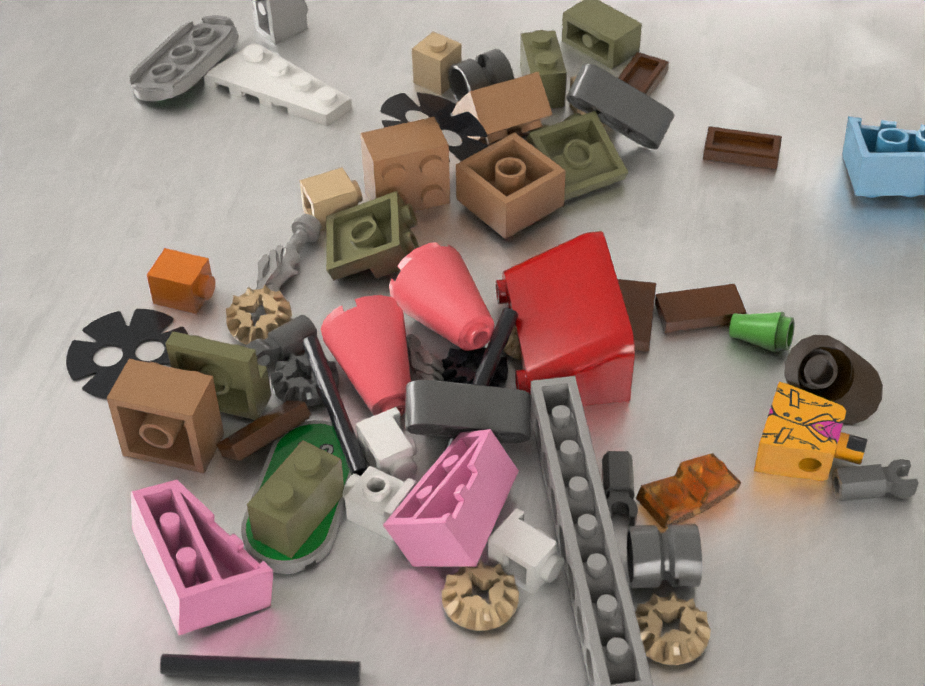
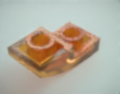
(692, 490)

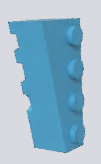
(884, 159)

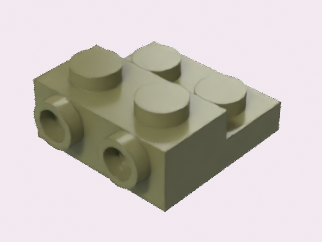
(582, 150)
(370, 237)
(238, 379)

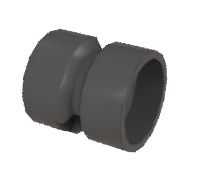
(484, 71)
(664, 556)

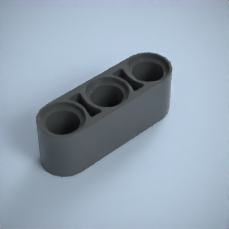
(620, 106)
(453, 408)

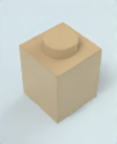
(432, 62)
(329, 194)

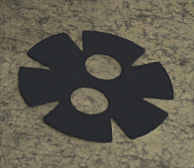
(434, 106)
(112, 330)

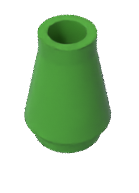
(766, 330)

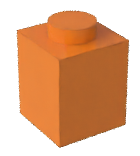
(181, 281)

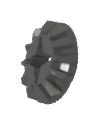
(290, 387)

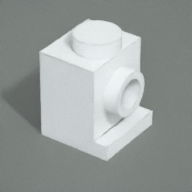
(387, 445)
(374, 498)
(524, 552)

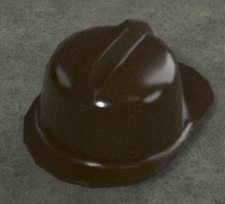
(836, 374)

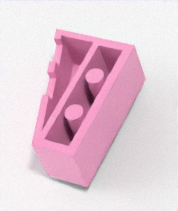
(454, 503)
(194, 561)

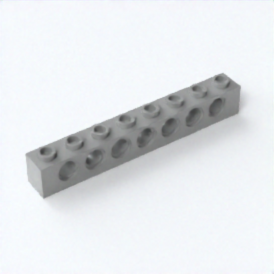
(587, 538)

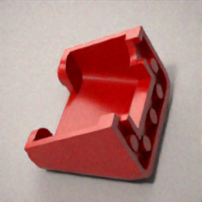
(572, 319)

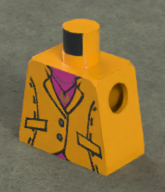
(805, 436)

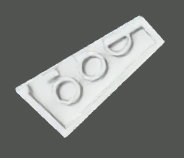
(279, 83)

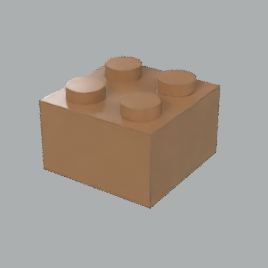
(507, 107)
(409, 161)
(510, 185)
(166, 415)

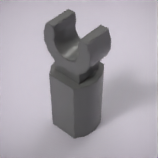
(283, 341)
(873, 481)
(619, 484)

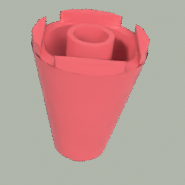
(443, 296)
(371, 350)

